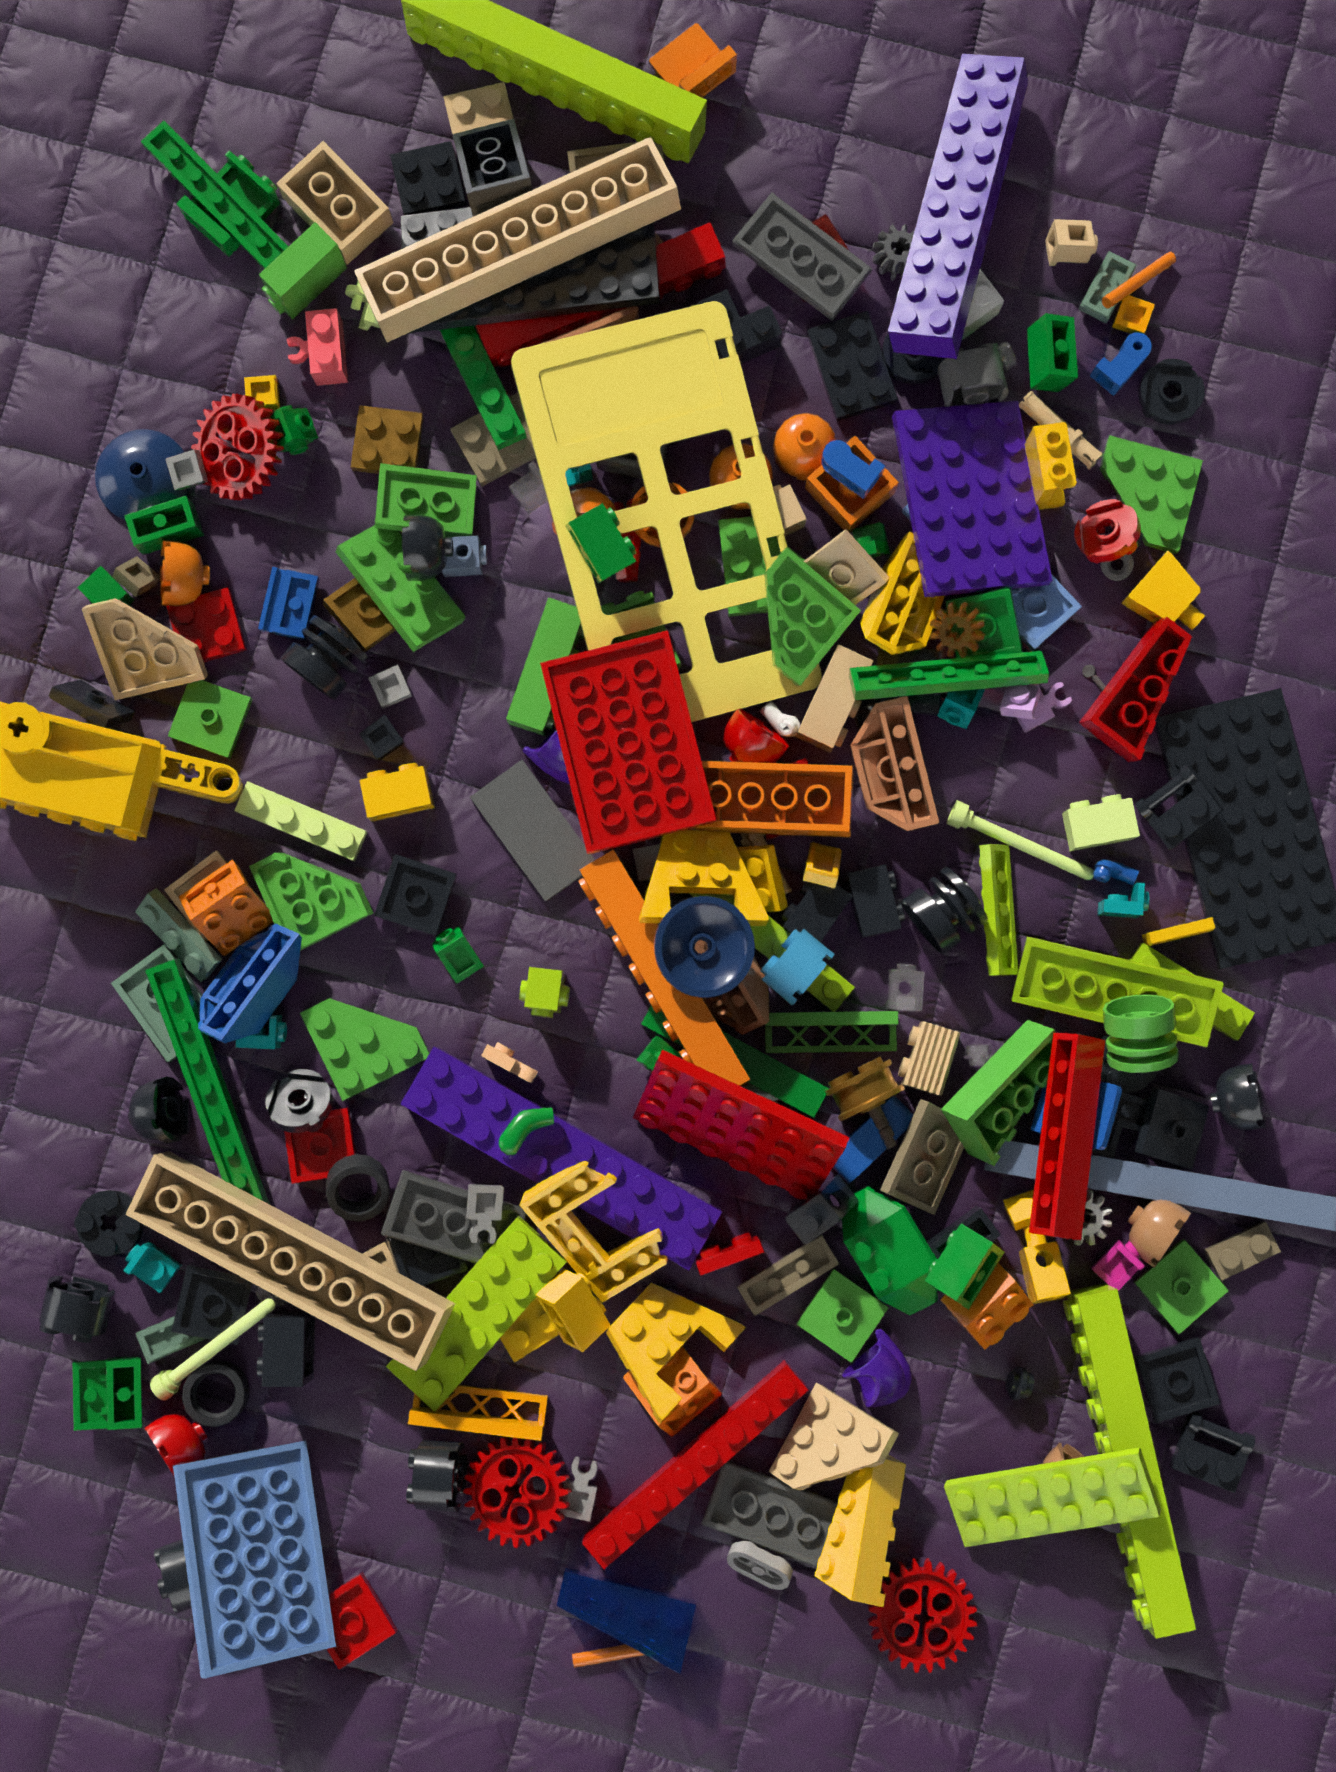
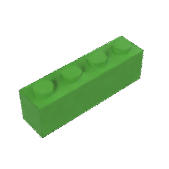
(554, 639)

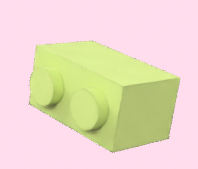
(1100, 823)

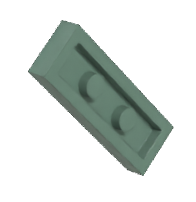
(178, 935)

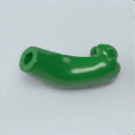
(522, 1126)

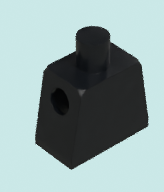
(818, 1213)

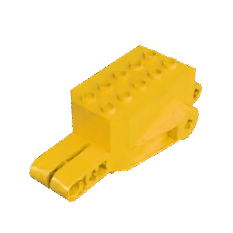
(95, 772)

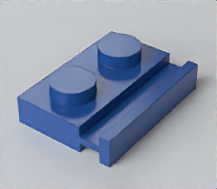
(288, 603)

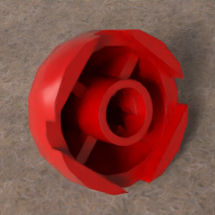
(751, 740)
(177, 1439)

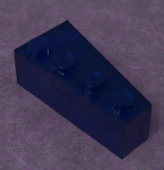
(635, 1615)

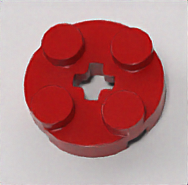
(1111, 547)

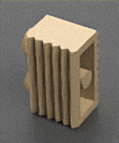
(929, 1057)

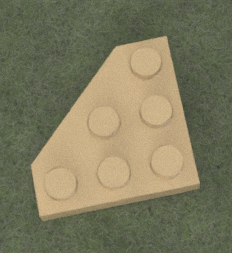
(139, 651)
(830, 1441)

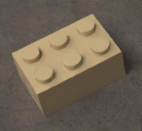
(336, 199)

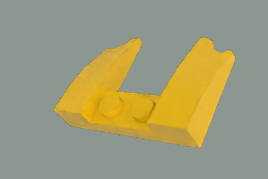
(550, 1209)

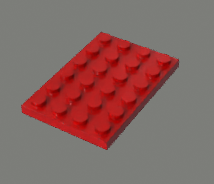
(628, 742)
(738, 1126)

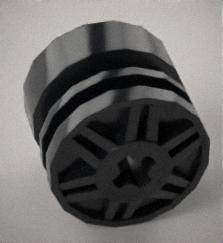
(324, 657)
(949, 907)

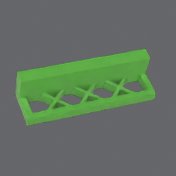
(838, 1019)

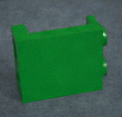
(253, 190)

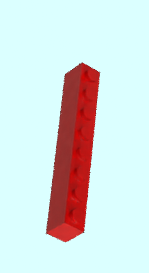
(679, 265)
(694, 1464)

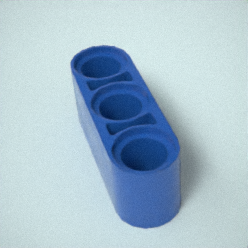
(866, 1143)

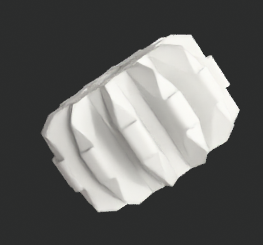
(1096, 1219)

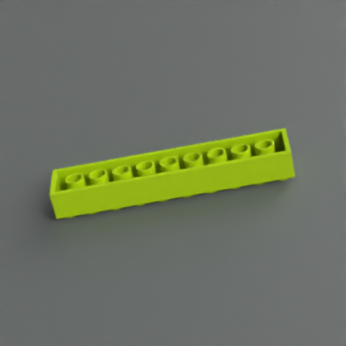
(561, 71)
(1123, 1425)

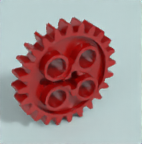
(252, 432)
(542, 1507)
(951, 1617)

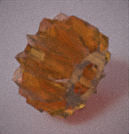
(952, 639)

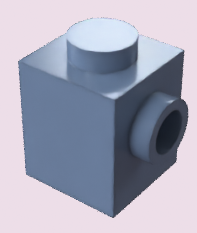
(467, 557)

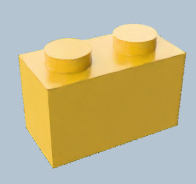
(396, 792)
(573, 1309)

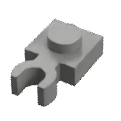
(484, 1205)
(582, 1494)

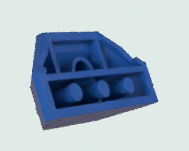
(250, 985)

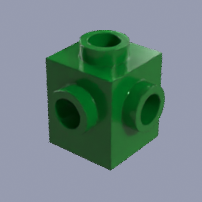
(296, 428)

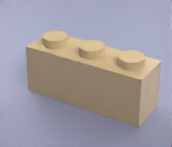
(832, 702)

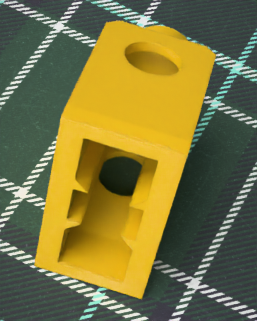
(1166, 593)
(1041, 1282)

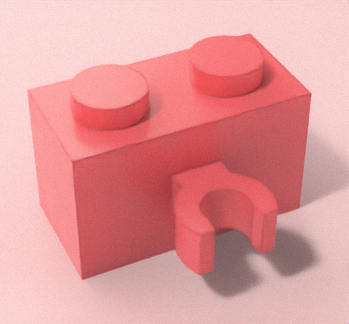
(323, 347)

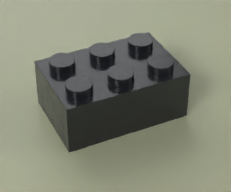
(492, 165)

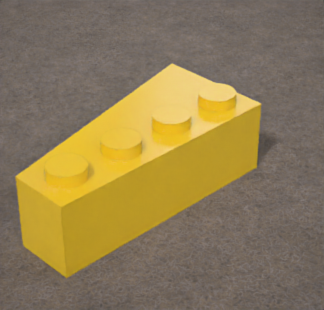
(860, 1532)

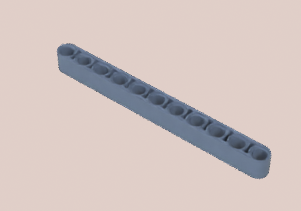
(1185, 1188)

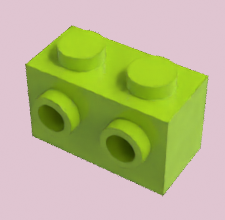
(544, 992)

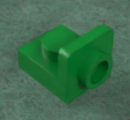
(872, 539)
(456, 954)
(651, 1053)

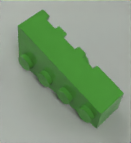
(1000, 1092)

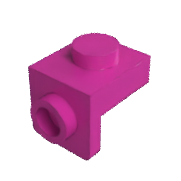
(1118, 1264)

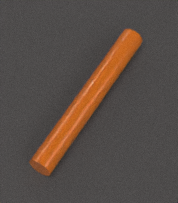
(1138, 280)
(604, 1655)

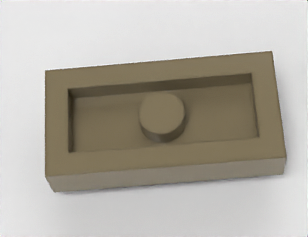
(1242, 1250)

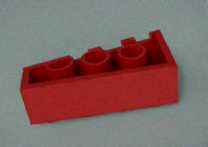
(1132, 699)

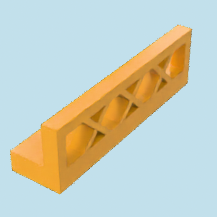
(483, 1423)

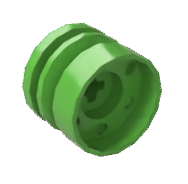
(1140, 1033)

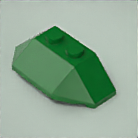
(889, 1251)

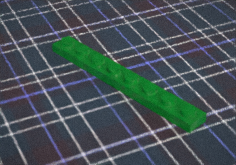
(204, 1078)

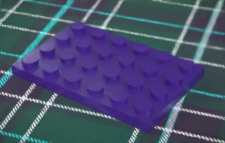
(971, 498)

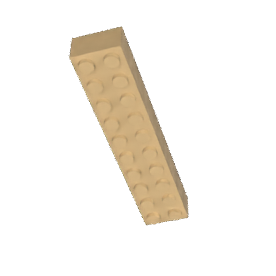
(519, 239)
(290, 1259)

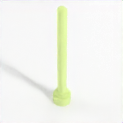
(962, 817)
(167, 1382)

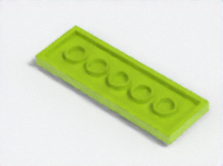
(1084, 981)
(485, 1308)
(1053, 1497)

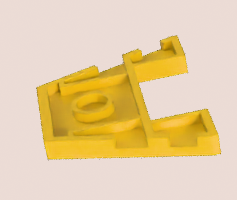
(703, 865)
(655, 1331)

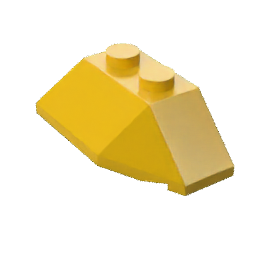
(898, 612)

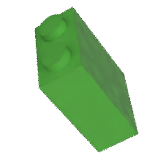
(302, 271)

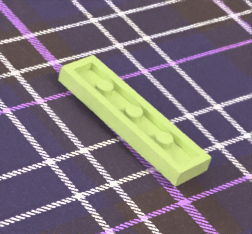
(301, 821)

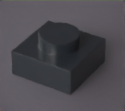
(381, 738)

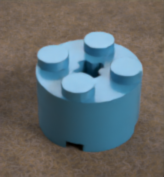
(796, 966)

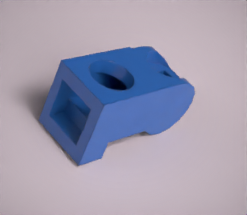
(1117, 372)
(850, 469)

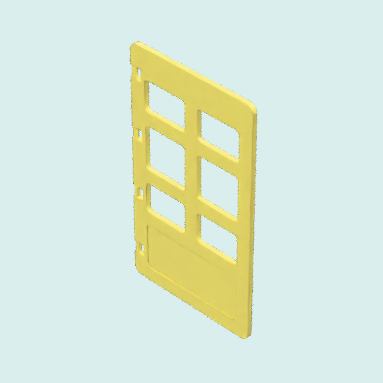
(632, 394)

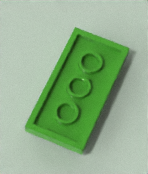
(414, 608)

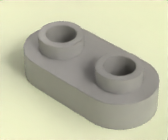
(760, 1565)

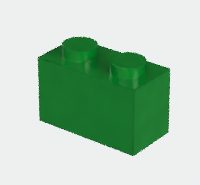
(1052, 352)
(163, 522)
(601, 542)
(964, 1265)

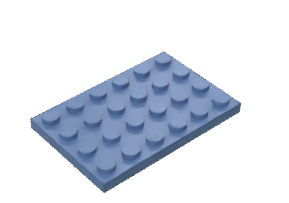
(253, 1558)

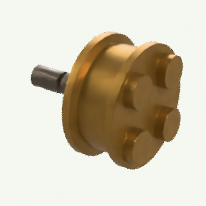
(866, 1094)

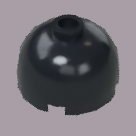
(425, 547)
(1239, 1098)
(159, 1111)

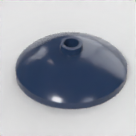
(126, 492)
(727, 943)

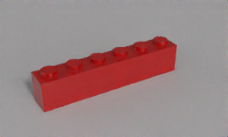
(1067, 1136)

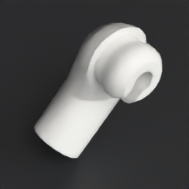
(782, 723)

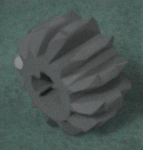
(886, 249)

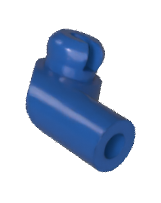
(1106, 869)

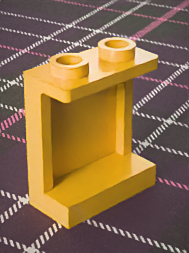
(1050, 464)

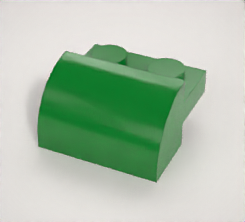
(107, 1393)

